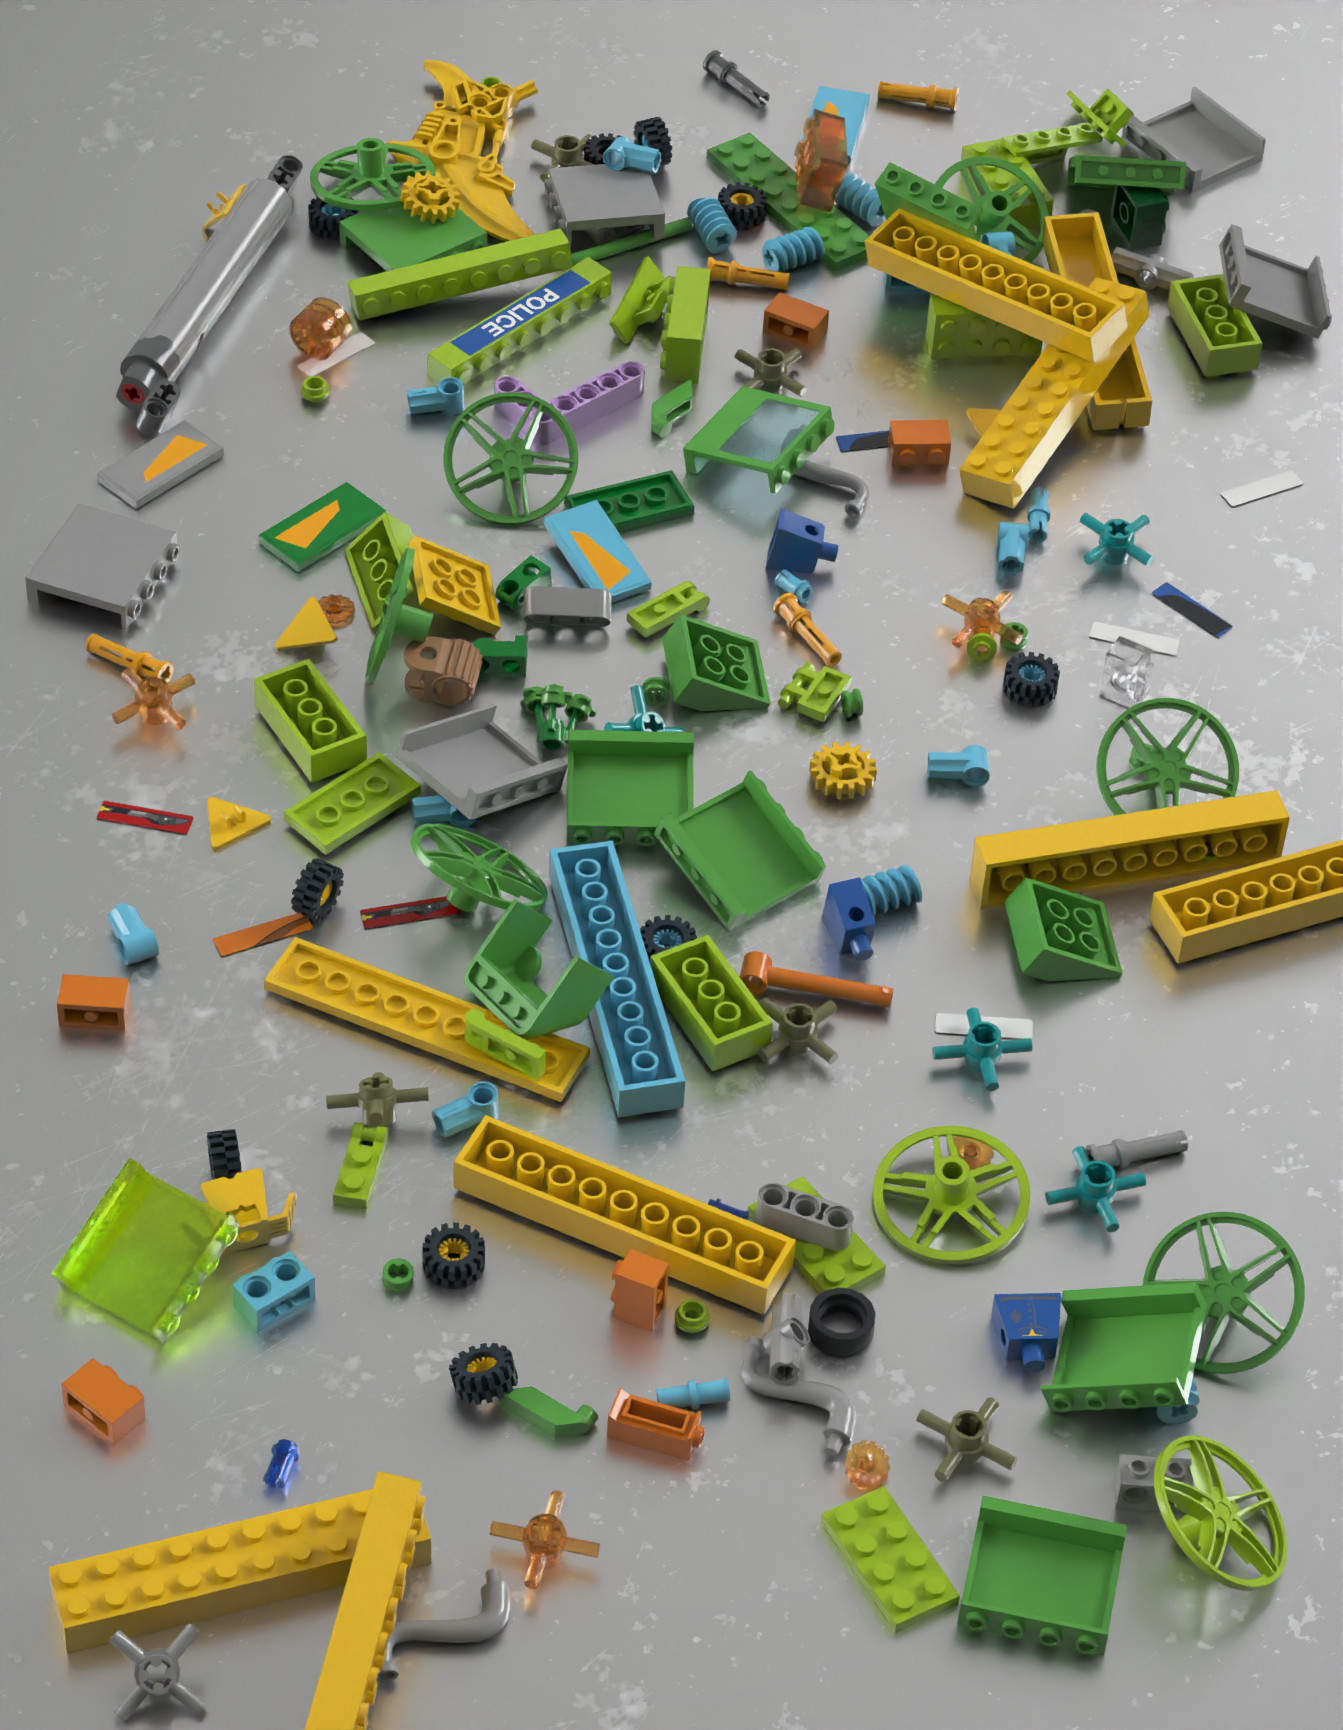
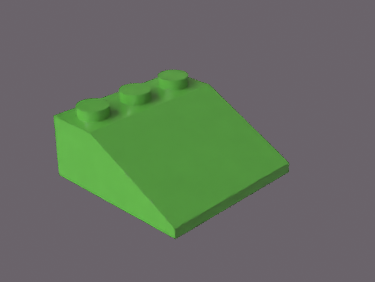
(714, 667)
(1061, 934)

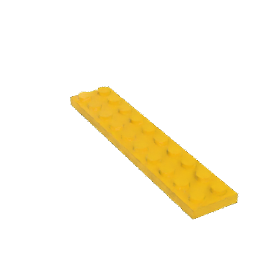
(411, 1014)

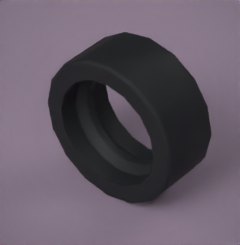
(841, 1343)

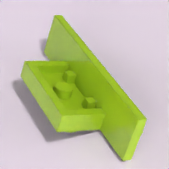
(1105, 115)
(1051, 143)
(641, 301)

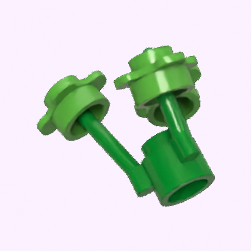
(553, 733)

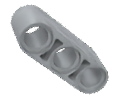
(567, 606)
(804, 1216)

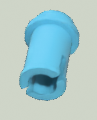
(792, 584)

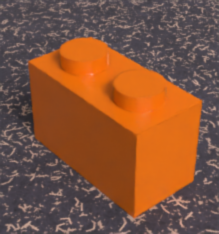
(795, 321)
(919, 442)
(93, 1002)
(640, 1289)
(103, 1400)

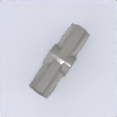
(1148, 270)
(786, 1339)

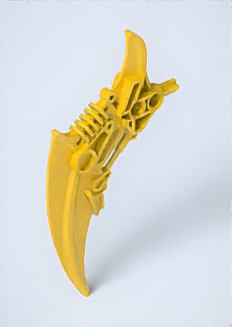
(454, 141)

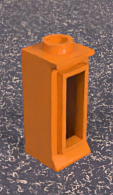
(654, 1425)

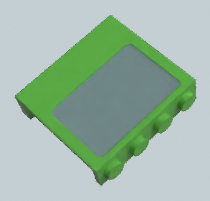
(761, 434)

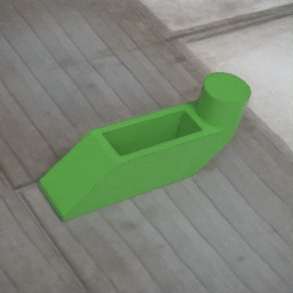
(670, 408)
(548, 1413)

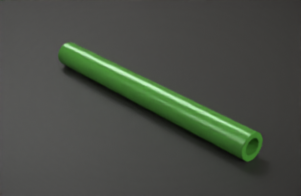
(631, 241)

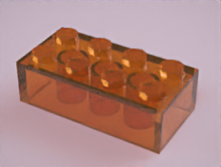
(821, 160)

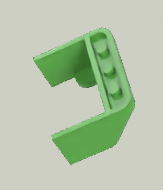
(504, 975)

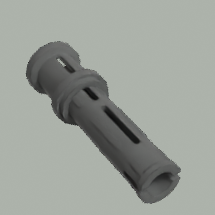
(728, 74)

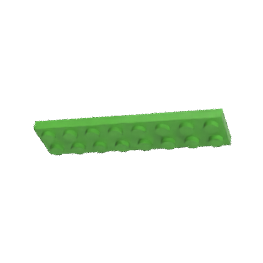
(752, 162)

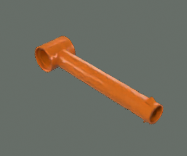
(758, 973)

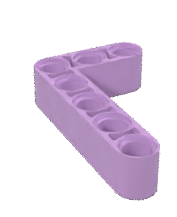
(577, 405)

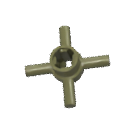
(565, 153)
(772, 370)
(798, 1029)
(377, 1099)
(966, 1438)

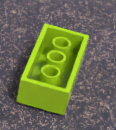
(1025, 213)
(685, 324)
(1213, 330)
(963, 333)
(310, 720)
(711, 1002)

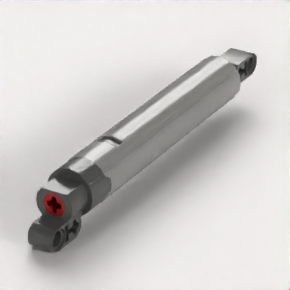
(203, 296)

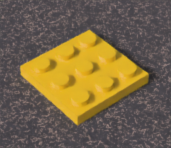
(454, 585)

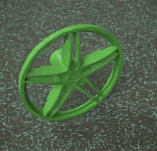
(368, 172)
(998, 204)
(510, 458)
(397, 618)
(1166, 768)
(476, 875)
(1229, 1290)

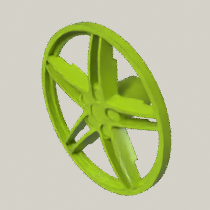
(949, 1192)
(1217, 1516)

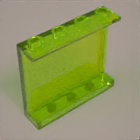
(145, 1251)

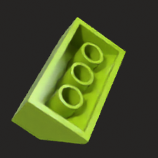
(375, 561)

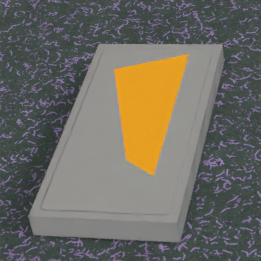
(160, 464)

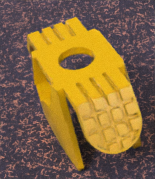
(246, 1200)

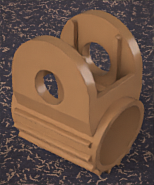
(448, 676)

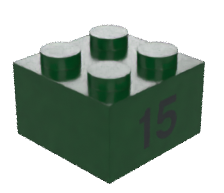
(1139, 215)

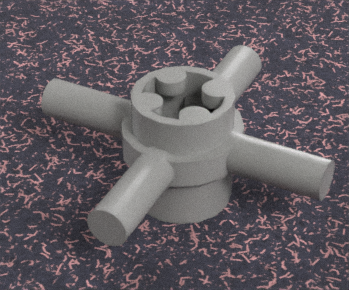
(146, 1685)

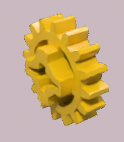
(430, 197)
(842, 770)

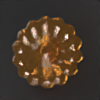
(337, 608)
(973, 1152)
(867, 1465)

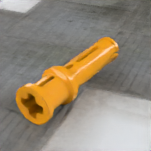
(930, 96)
(734, 273)
(800, 621)
(139, 662)

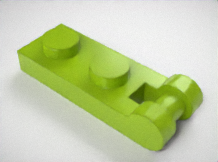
(666, 608)
(504, 1045)
(360, 1166)

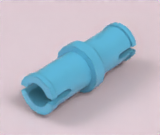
(1038, 515)
(694, 1393)

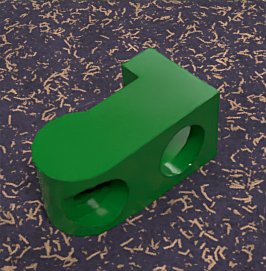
(512, 587)
(503, 657)

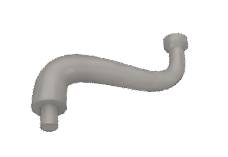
(828, 475)
(841, 1408)
(494, 1615)

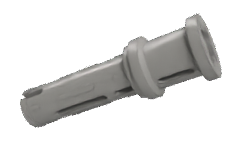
(1121, 1153)

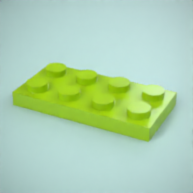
(352, 803)
(830, 1268)
(890, 1559)

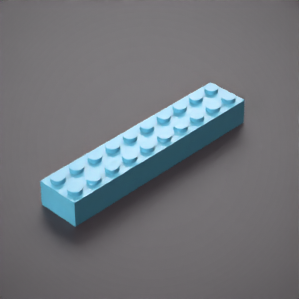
(629, 1015)

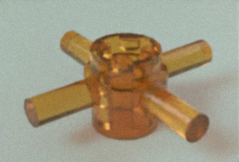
(982, 617)
(153, 699)
(544, 1540)

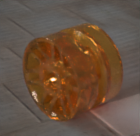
(320, 328)

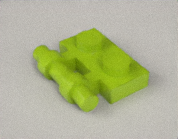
(821, 695)

